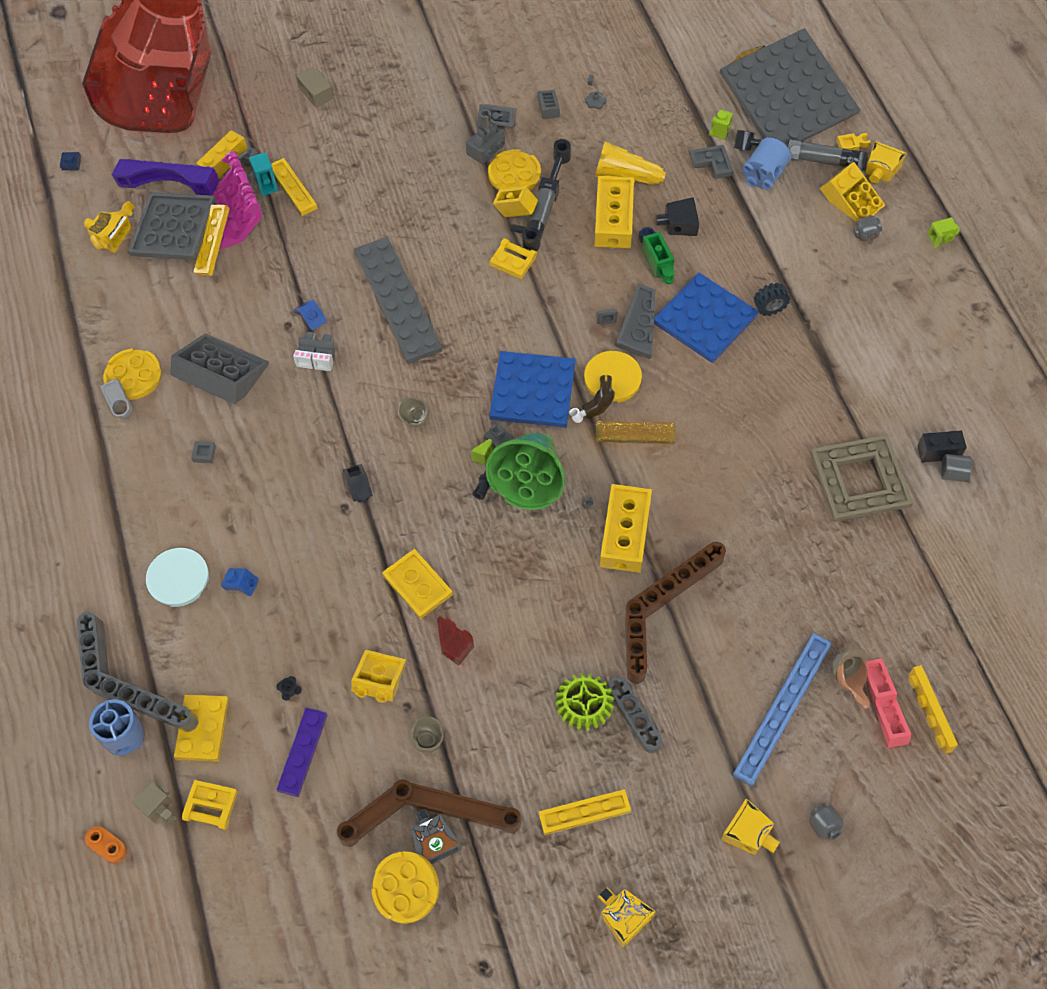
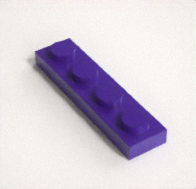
(302, 752)

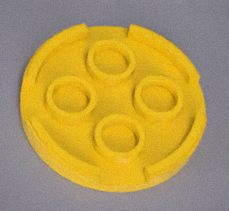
(514, 170)
(621, 367)
(137, 371)
(405, 887)

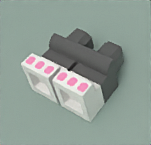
(315, 352)

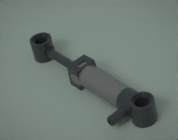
(809, 151)
(546, 196)

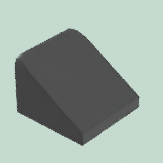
(606, 316)

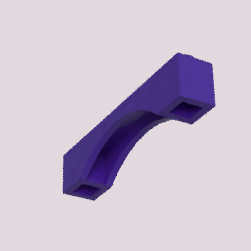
(134, 173)

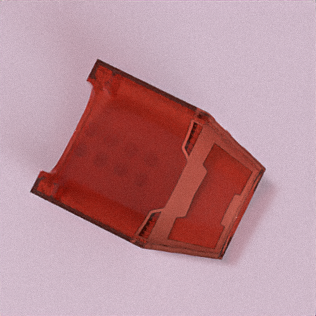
(149, 65)

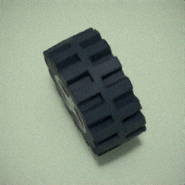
(771, 299)

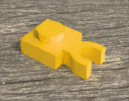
(853, 142)

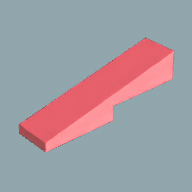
(886, 705)

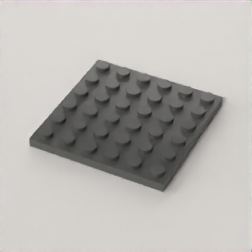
(790, 89)

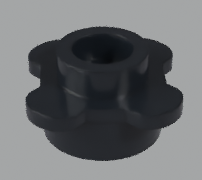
(288, 682)

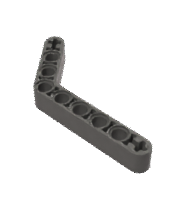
(92, 629)

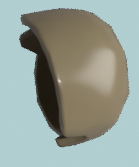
(413, 411)
(426, 734)

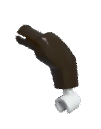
(599, 404)

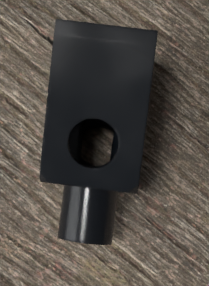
(680, 218)

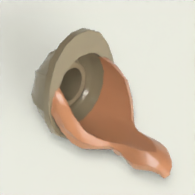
(851, 673)

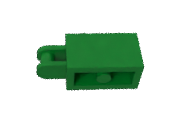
(659, 257)

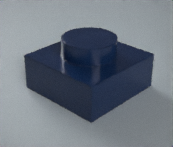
(70, 161)

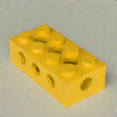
(618, 192)
(625, 527)

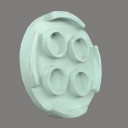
(177, 577)

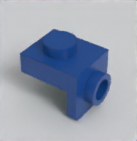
(240, 580)

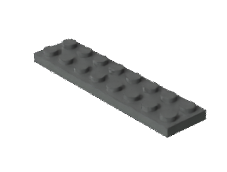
(398, 300)

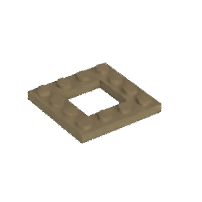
(895, 492)

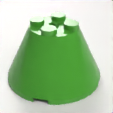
(526, 471)

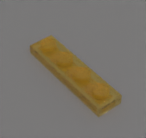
(635, 432)

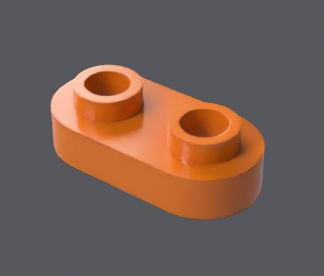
(105, 843)

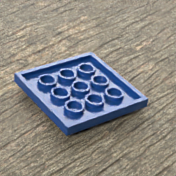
(705, 317)
(532, 389)

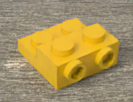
(377, 676)

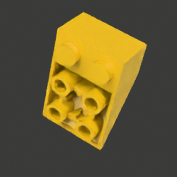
(852, 193)

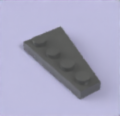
(639, 322)

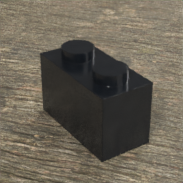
(934, 445)

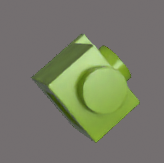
(721, 124)
(943, 231)

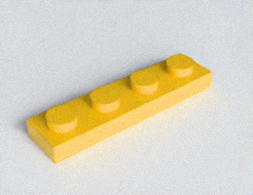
(293, 187)
(212, 239)
(935, 715)
(584, 812)

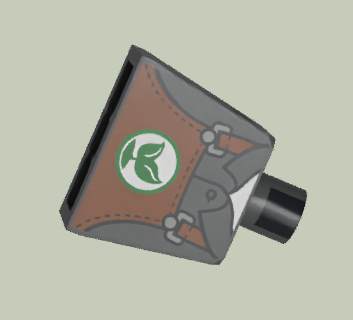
(433, 837)

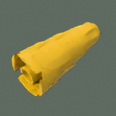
(620, 163)

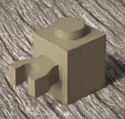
(154, 803)

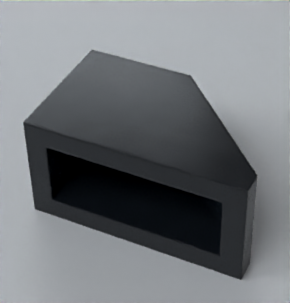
(358, 483)

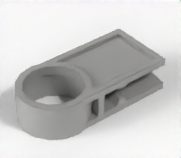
(114, 395)

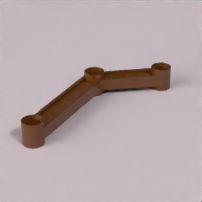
(432, 800)

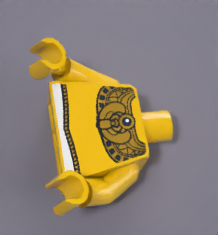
(110, 228)

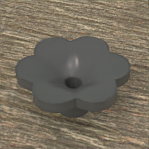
(595, 100)

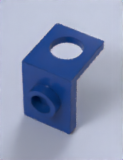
(311, 314)

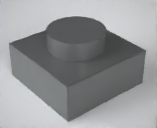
(203, 452)

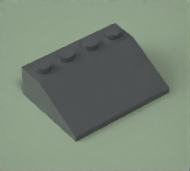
(217, 368)

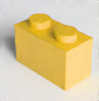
(515, 201)

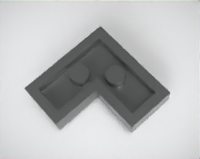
(712, 156)

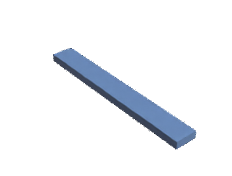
(782, 710)

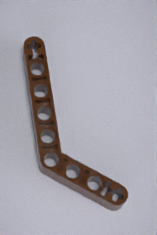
(662, 597)

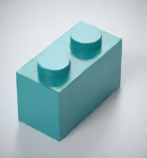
(263, 174)

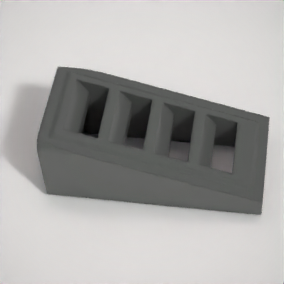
(550, 106)

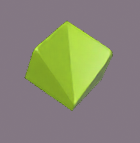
(482, 452)

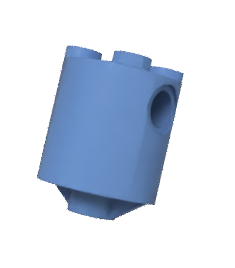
(766, 163)
(116, 727)

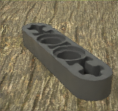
(631, 715)

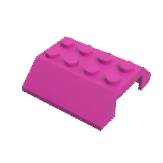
(238, 195)

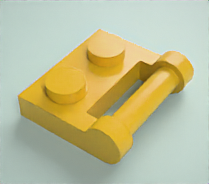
(510, 263)
(212, 797)

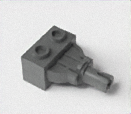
(486, 140)

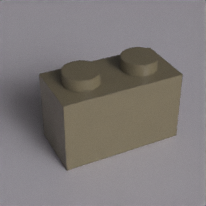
(315, 86)

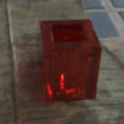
(454, 642)

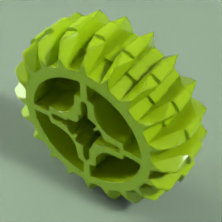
(582, 683)

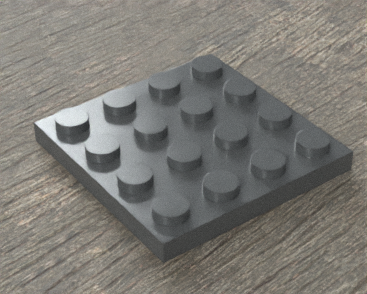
(172, 226)

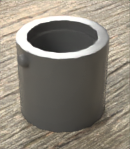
(956, 467)

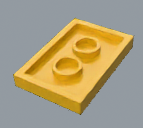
(417, 583)
(206, 739)

